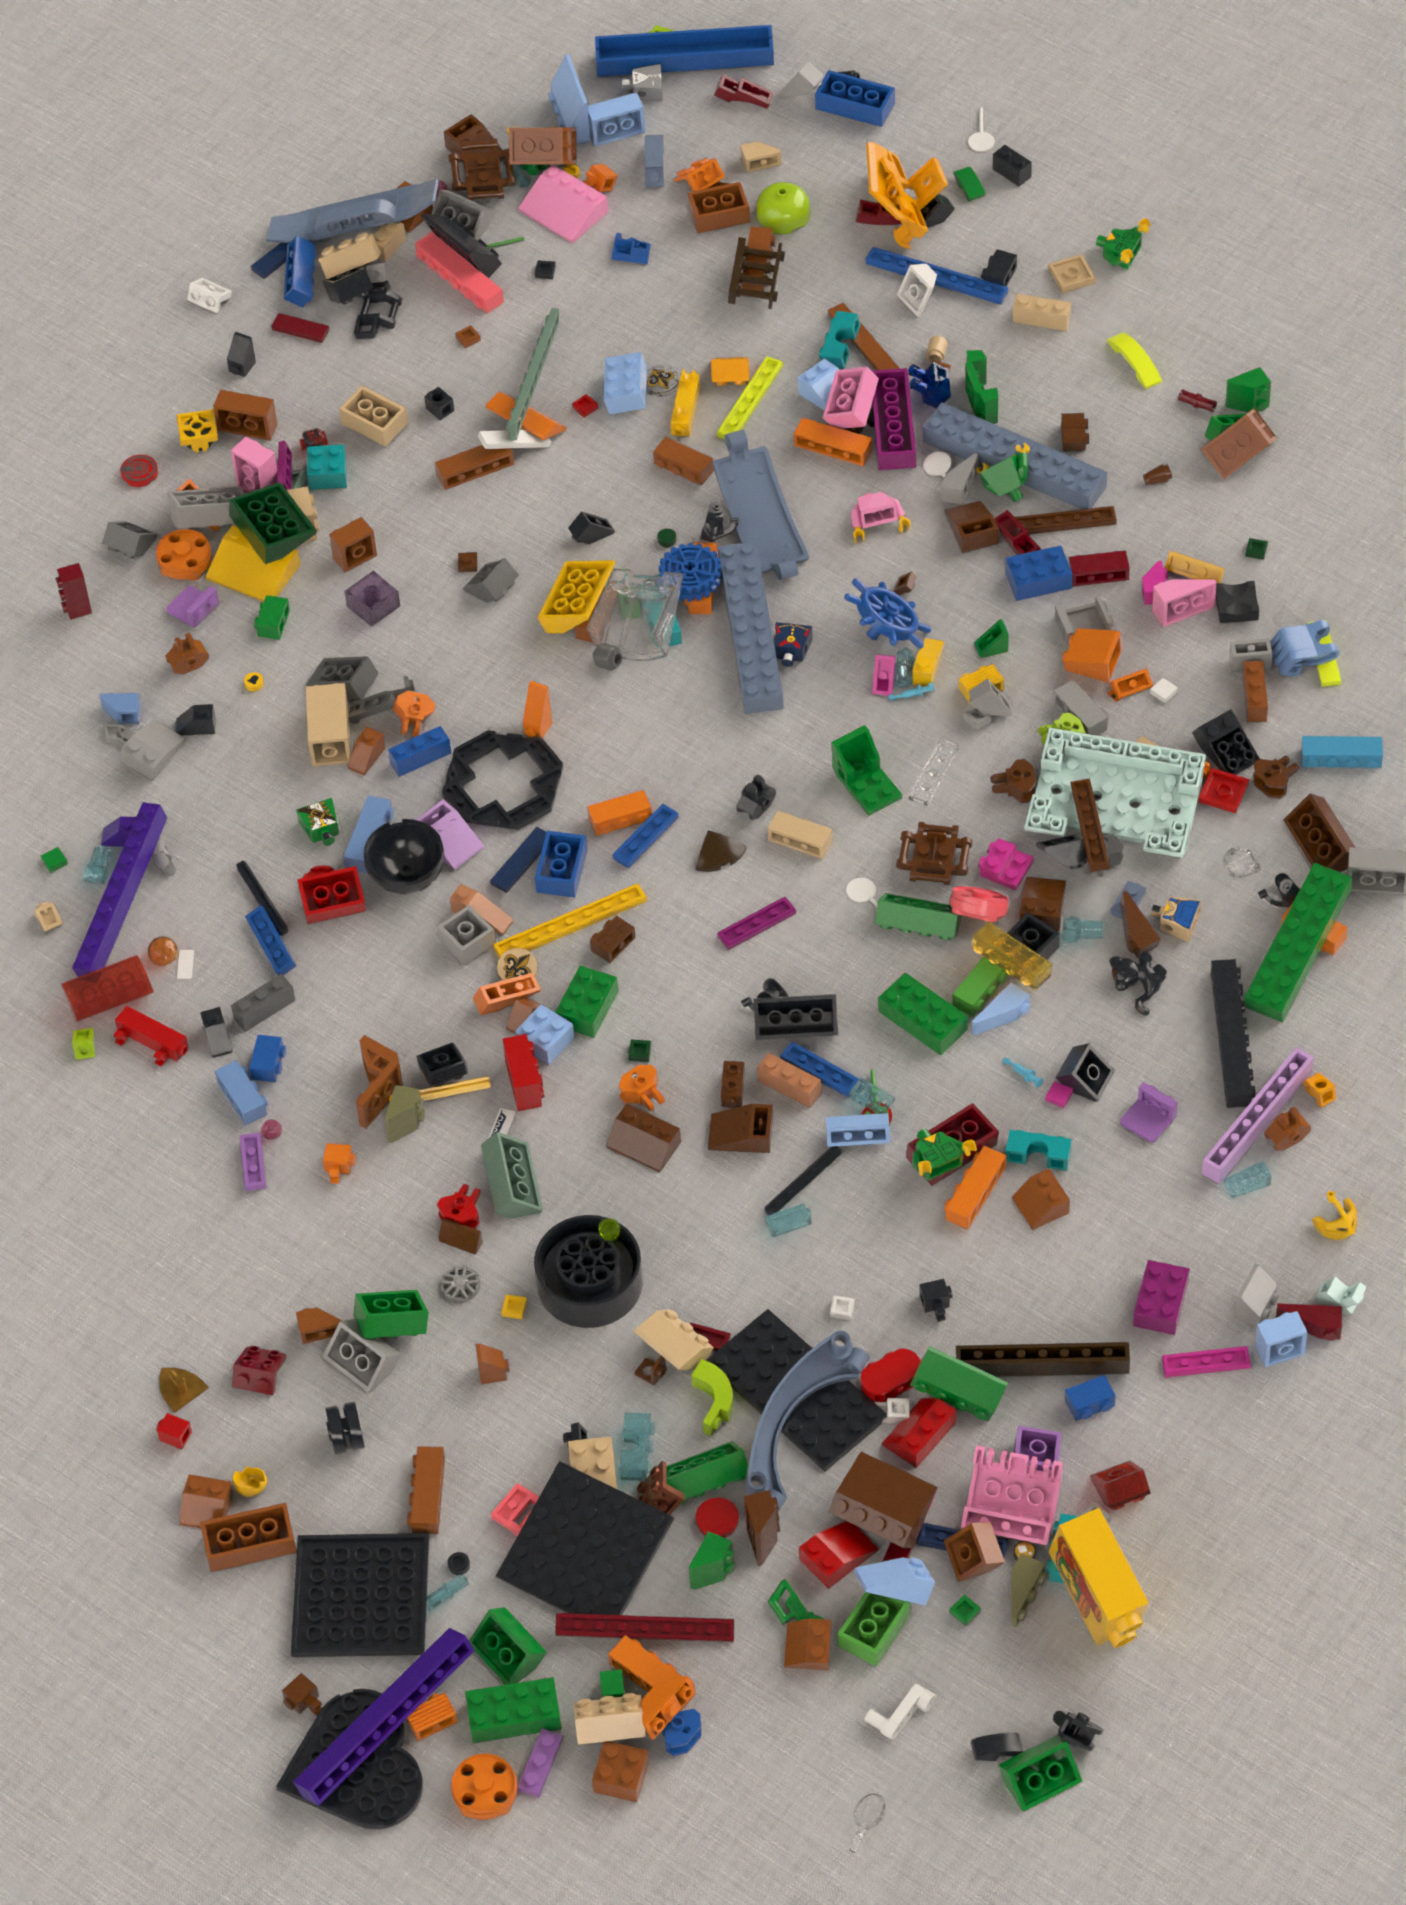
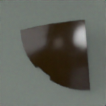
(718, 851)

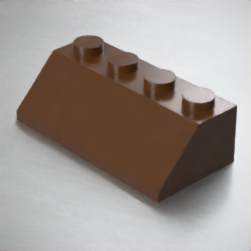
(1319, 833)

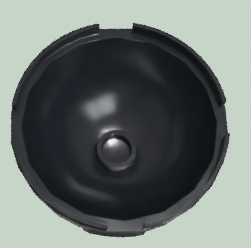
(404, 856)

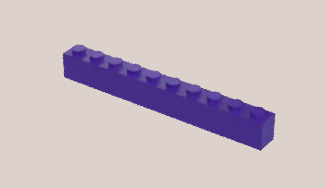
(121, 889)
(383, 1716)

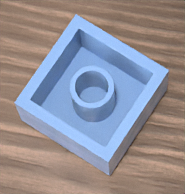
(547, 1032)
(1280, 1338)

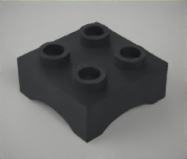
(1237, 602)

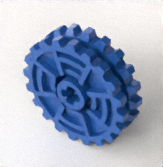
(699, 569)

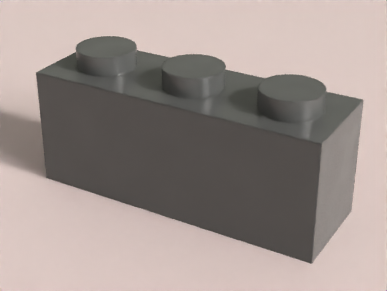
(263, 1002)

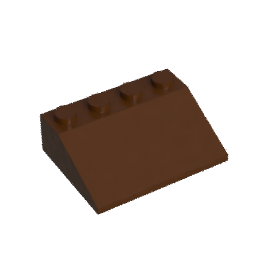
(883, 1500)

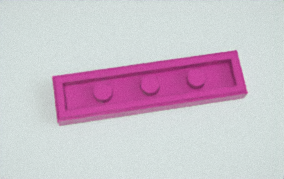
(1206, 1361)

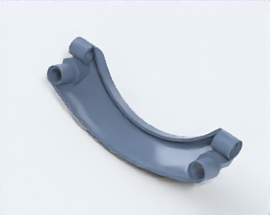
(816, 1369)

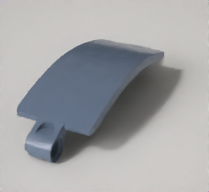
(757, 500)

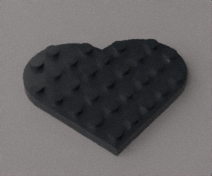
(380, 1789)

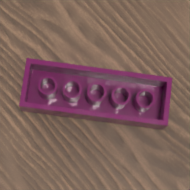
(893, 420)

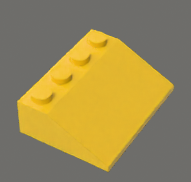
(242, 570)
(574, 594)

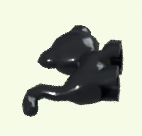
(1127, 973)

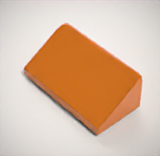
(1131, 683)

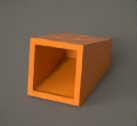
(1093, 653)

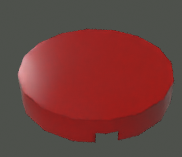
(717, 1516)

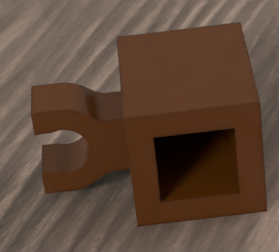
(302, 1694)

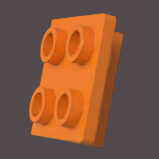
(701, 174)

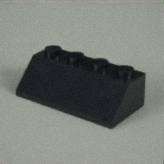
(795, 1016)

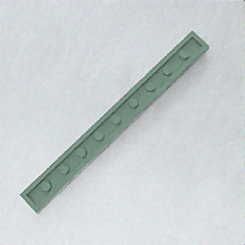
(534, 371)

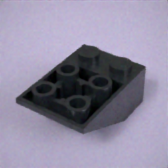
(1226, 743)

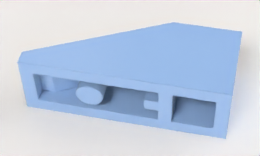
(1002, 1010)

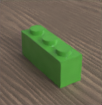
(978, 987)

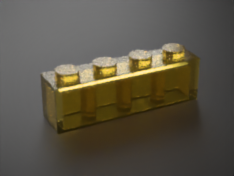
(1011, 956)

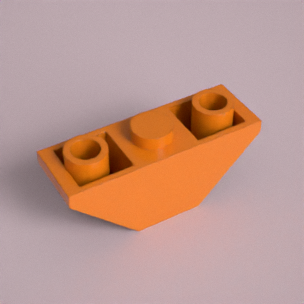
(664, 1703)

